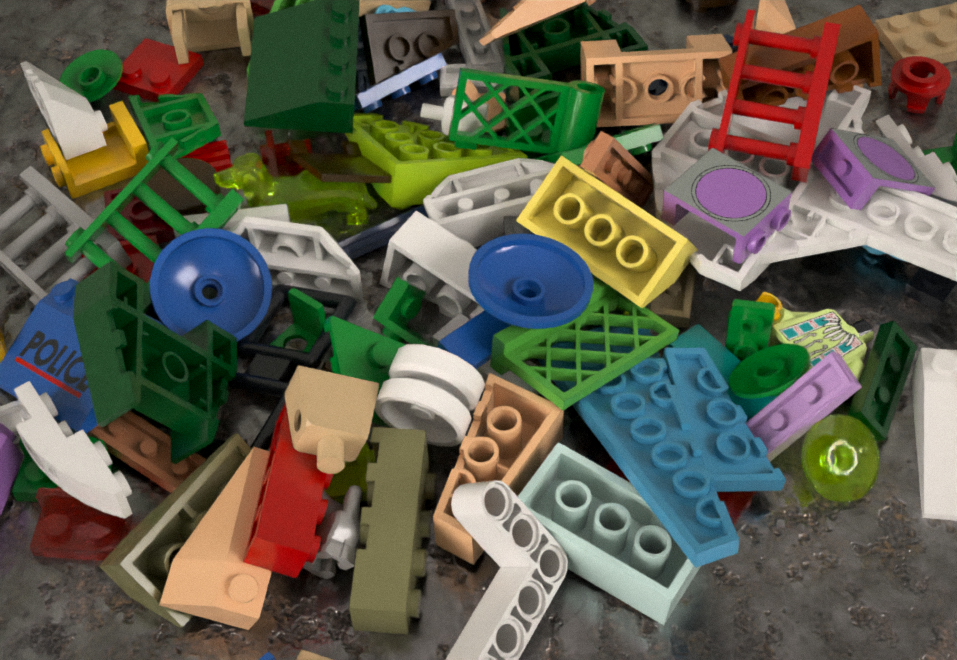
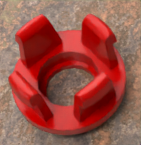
(910, 78)

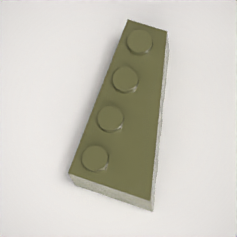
(393, 531)

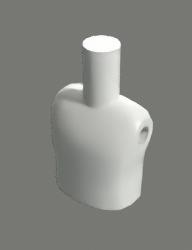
(443, 113)

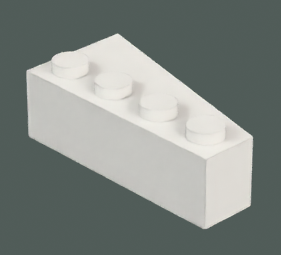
(434, 262)

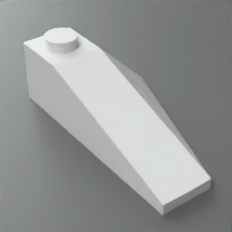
(66, 113)
(936, 431)

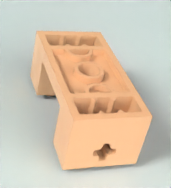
(627, 75)

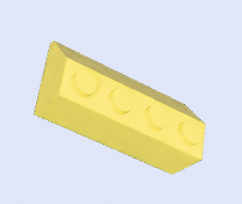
(609, 233)

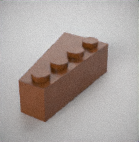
(853, 64)

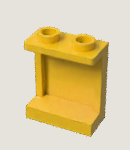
(104, 166)

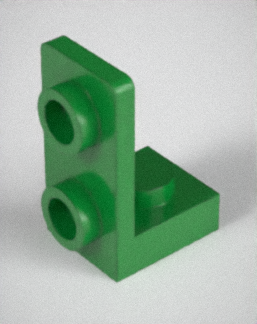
(397, 309)
(748, 327)

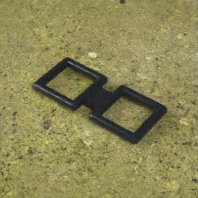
(275, 365)

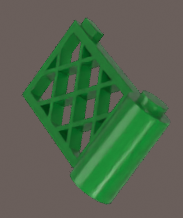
(573, 120)

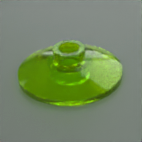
(855, 458)

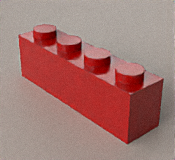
(287, 507)

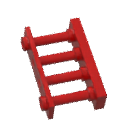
(805, 118)

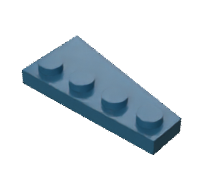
(719, 425)

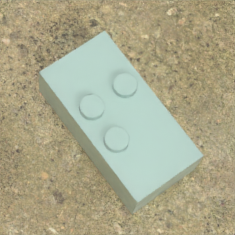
(609, 533)

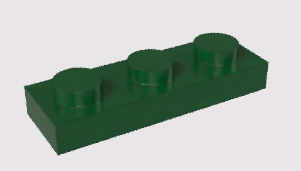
(883, 380)

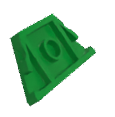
(176, 116)
(361, 354)

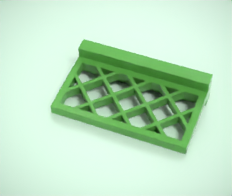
(517, 345)

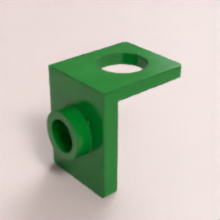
(307, 318)

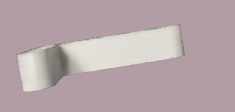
(528, 575)

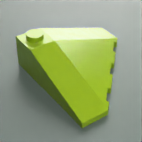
(417, 157)

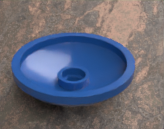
(216, 261)
(530, 281)

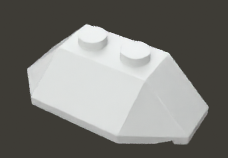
(478, 199)
(302, 256)

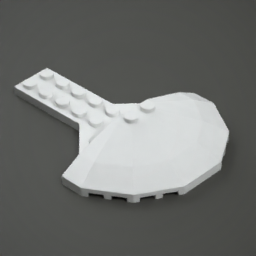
(820, 221)

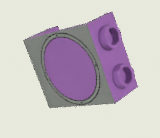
(862, 162)
(731, 200)

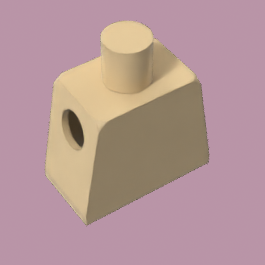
(329, 415)

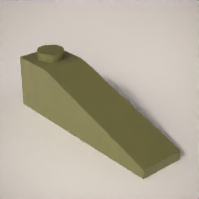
(146, 554)

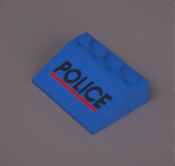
(51, 359)

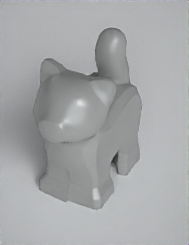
(338, 535)

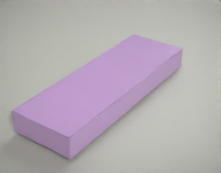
(804, 404)

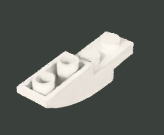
(939, 174)
(69, 457)

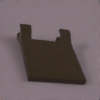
(337, 167)

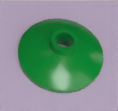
(93, 73)
(769, 371)

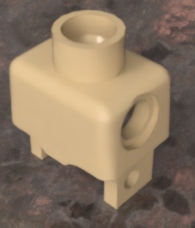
(209, 26)

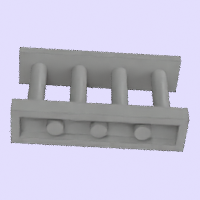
(59, 211)

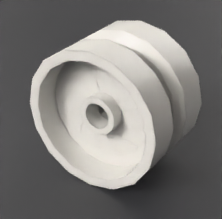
(430, 393)

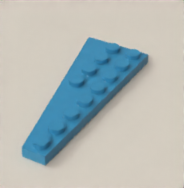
(652, 443)

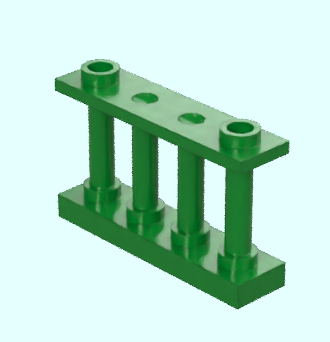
(219, 207)

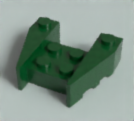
(557, 44)
(148, 366)

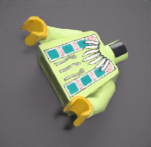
(820, 334)

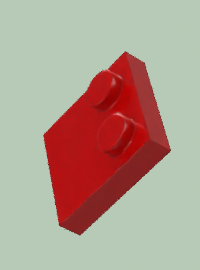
(155, 71)

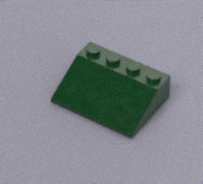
(304, 68)

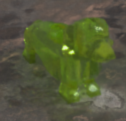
(302, 193)

